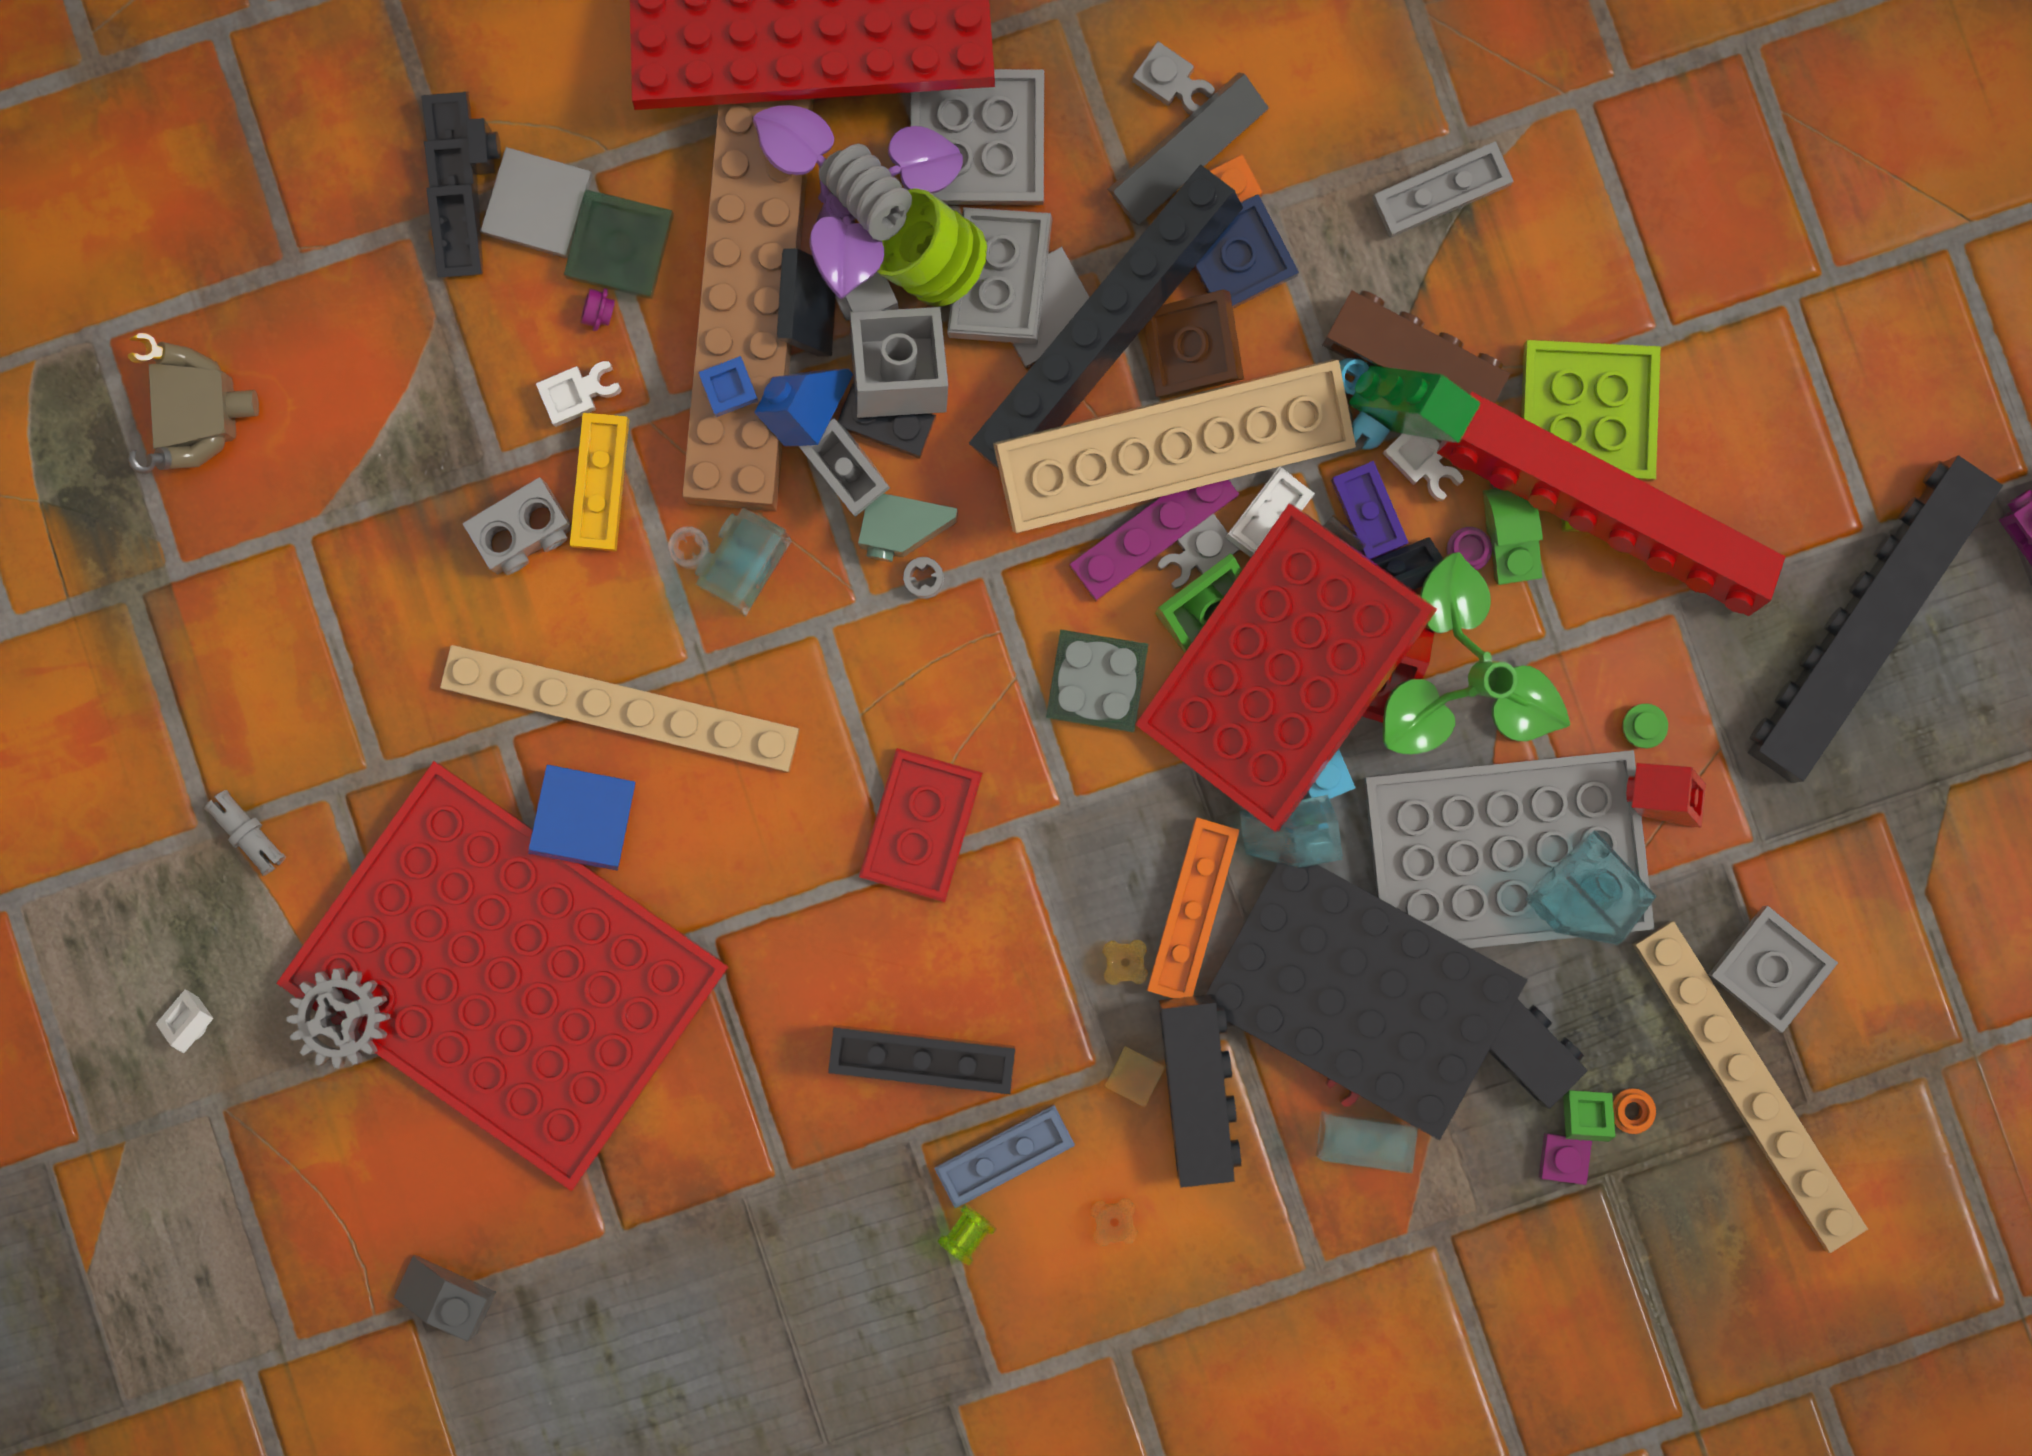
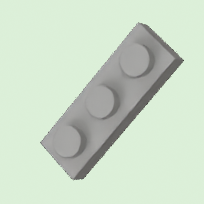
(1442, 189)

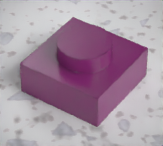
(1565, 1159)

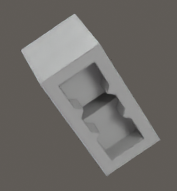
(514, 516)

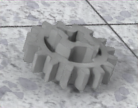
(346, 1034)

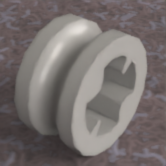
(922, 564)

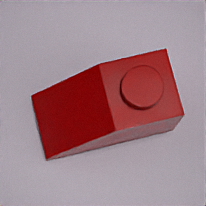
(1667, 793)

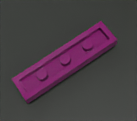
(1148, 536)

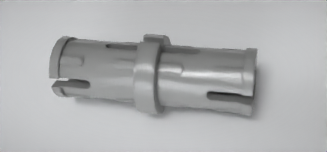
(245, 832)

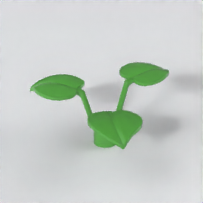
(1525, 698)

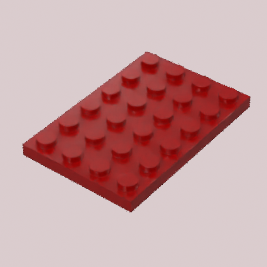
(1285, 667)

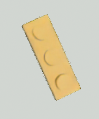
(599, 482)

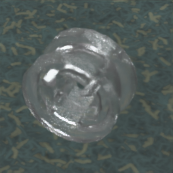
(678, 556)

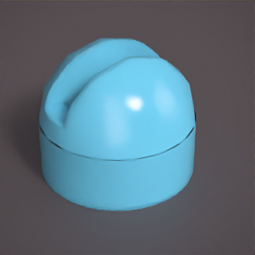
(1352, 367)
(1369, 428)

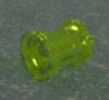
(966, 1234)

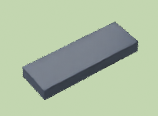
(1004, 1156)

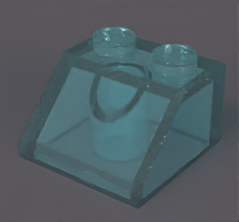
(743, 560)

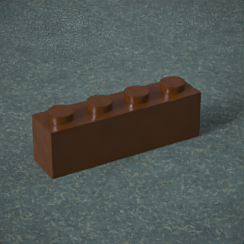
(1399, 341)

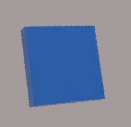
(581, 817)

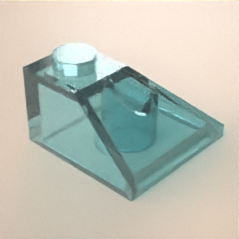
(1591, 894)

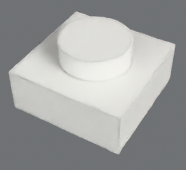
(184, 1021)

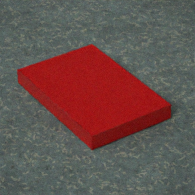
(920, 825)

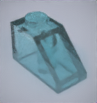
(1304, 840)

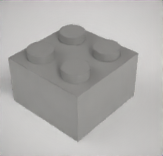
(898, 362)

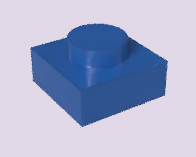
(728, 386)

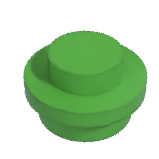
(1645, 726)

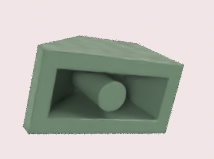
(901, 525)

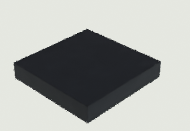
(805, 304)

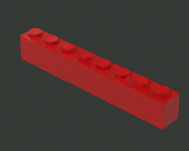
(1616, 508)

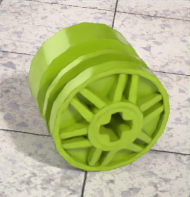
(934, 252)

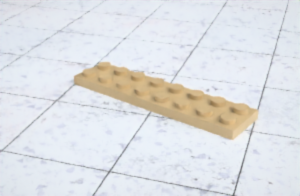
(1174, 445)

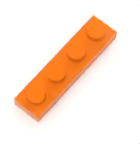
(1193, 909)

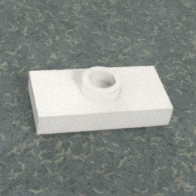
(1266, 509)

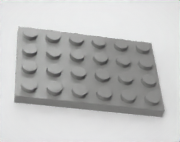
(1479, 838)

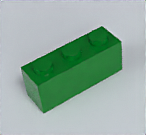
(1415, 402)

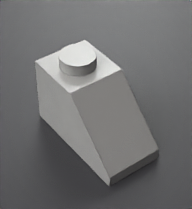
(846, 468)

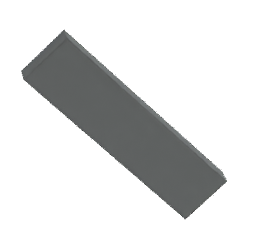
(1188, 146)

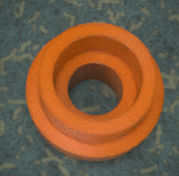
(1646, 1114)

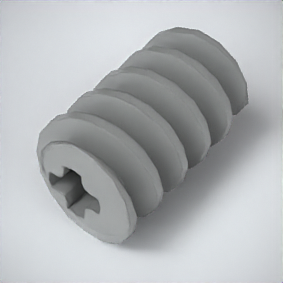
(867, 190)

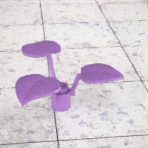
(843, 249)

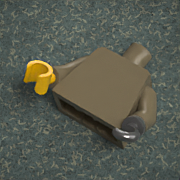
(189, 406)

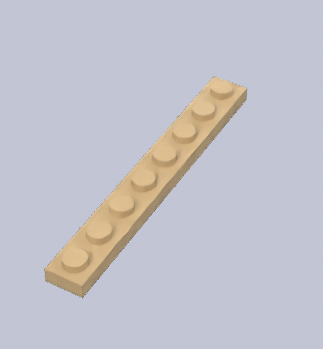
(620, 708)
(1750, 1087)

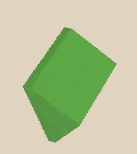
(1192, 606)

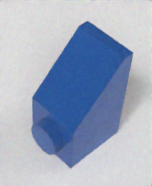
(802, 404)

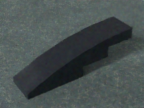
(452, 186)

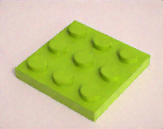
(1596, 399)

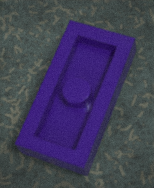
(1369, 510)

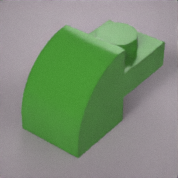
(1514, 536)

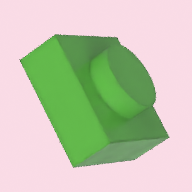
(1589, 1116)

